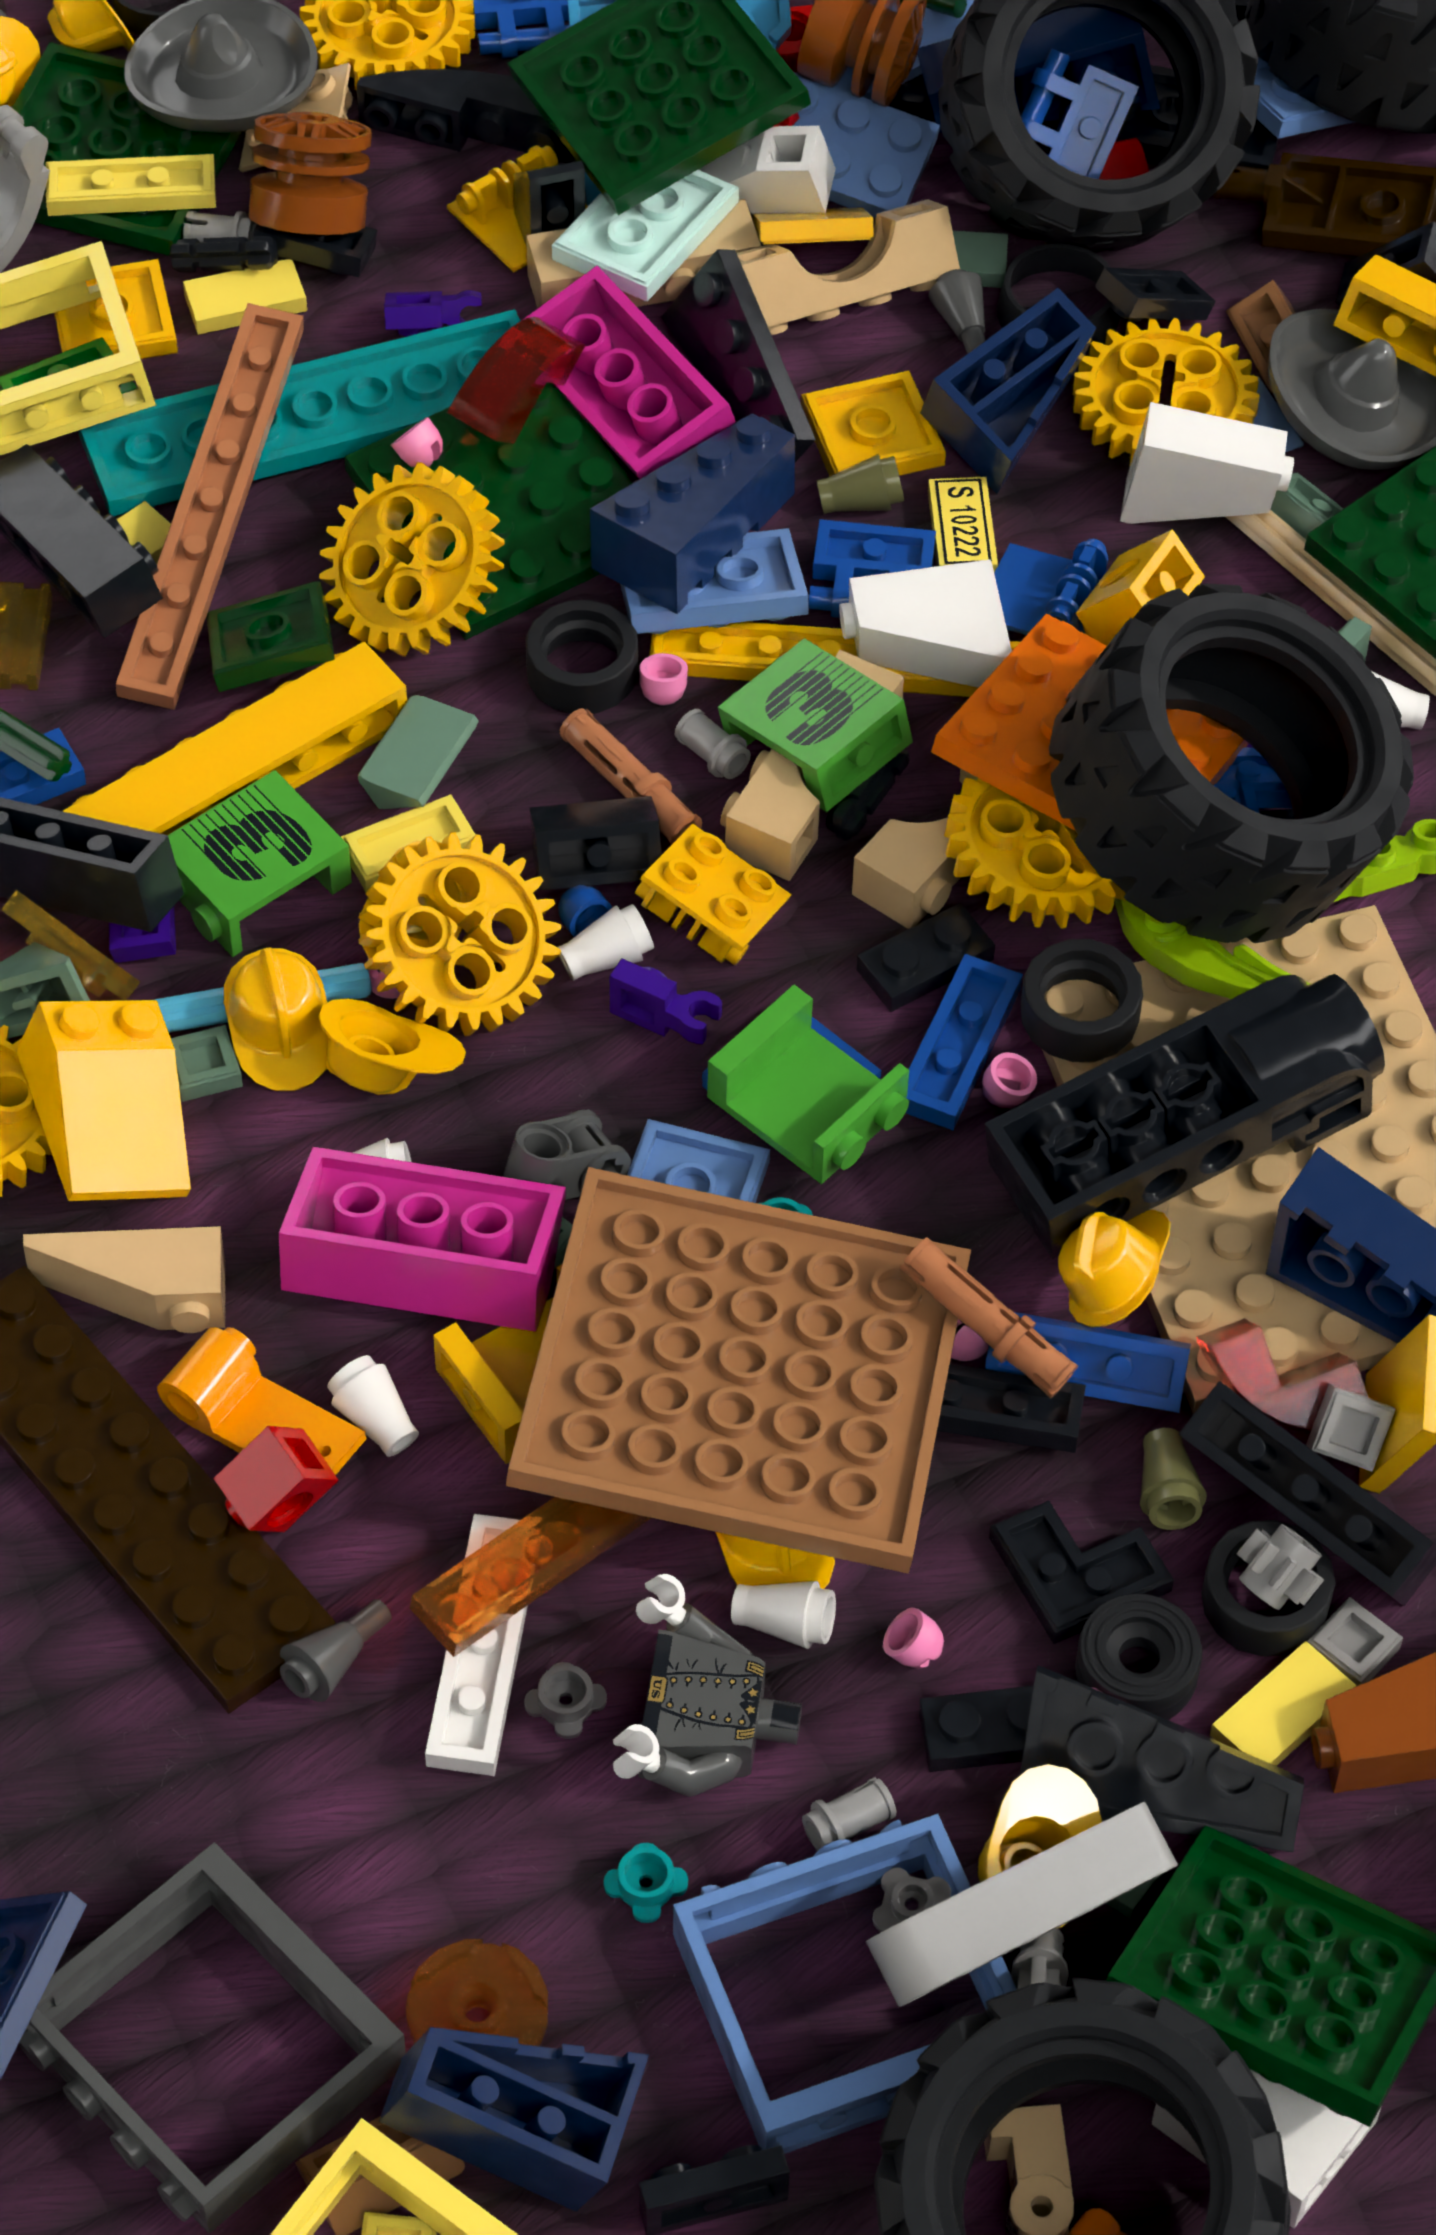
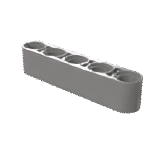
(1021, 1904)

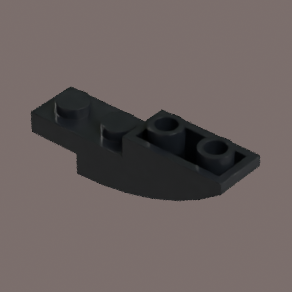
(452, 106)

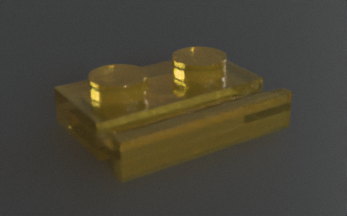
(23, 633)
(92, 966)

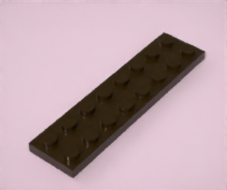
(143, 1502)

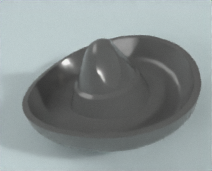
(221, 64)
(1350, 394)

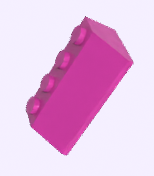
(631, 377)
(421, 1238)

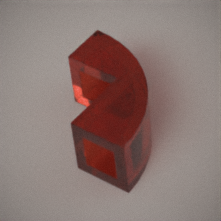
(512, 376)
(1294, 1397)

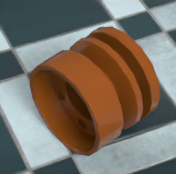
(866, 37)
(308, 186)

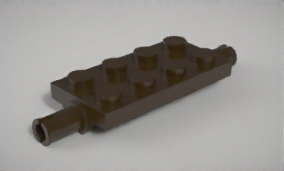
(1335, 202)

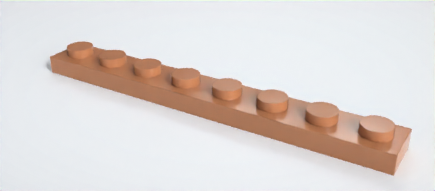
(210, 506)

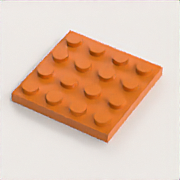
(1010, 719)

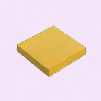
(834, 225)
(145, 306)
(870, 420)
(1408, 1383)

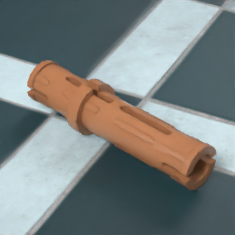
(626, 772)
(998, 1325)

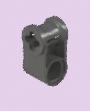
(562, 1151)

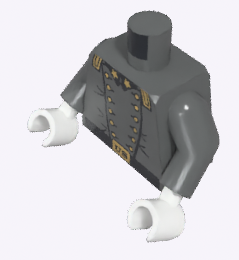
(700, 1702)

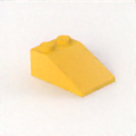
(108, 1098)

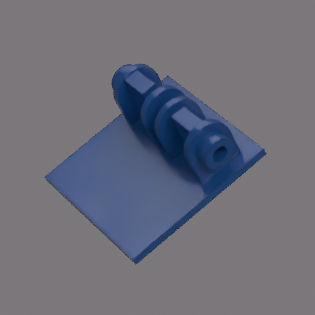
(1044, 583)

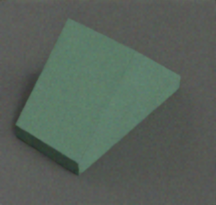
(33, 977)

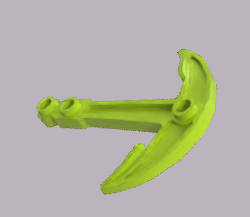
(1213, 969)

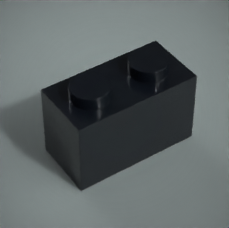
(594, 842)

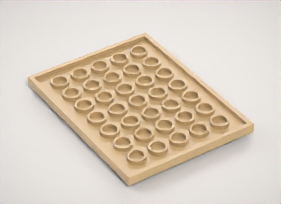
(1227, 1224)

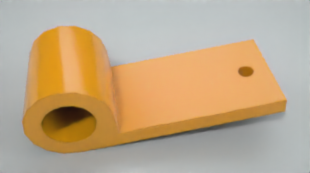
(225, 1397)

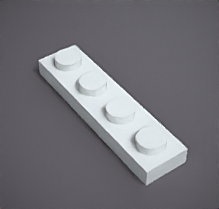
(476, 1685)

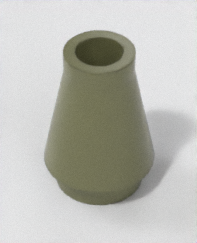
(862, 487)
(1170, 1483)

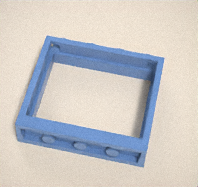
(787, 1889)

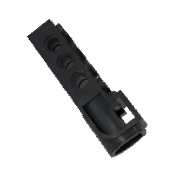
(1190, 1105)

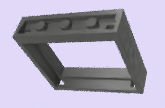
(219, 1882)

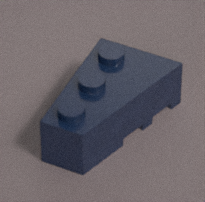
(1008, 385)
(518, 2108)

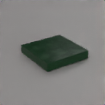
(269, 636)

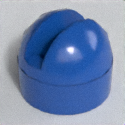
(581, 907)

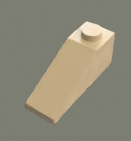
(145, 1275)

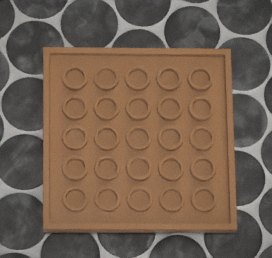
(738, 1372)

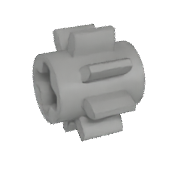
(1280, 1566)

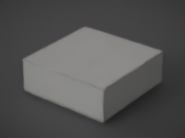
(1350, 1427)
(1356, 1642)

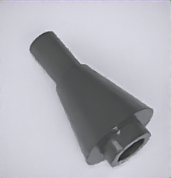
(960, 303)
(321, 1659)

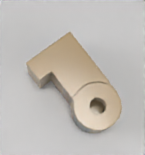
(1037, 2170)

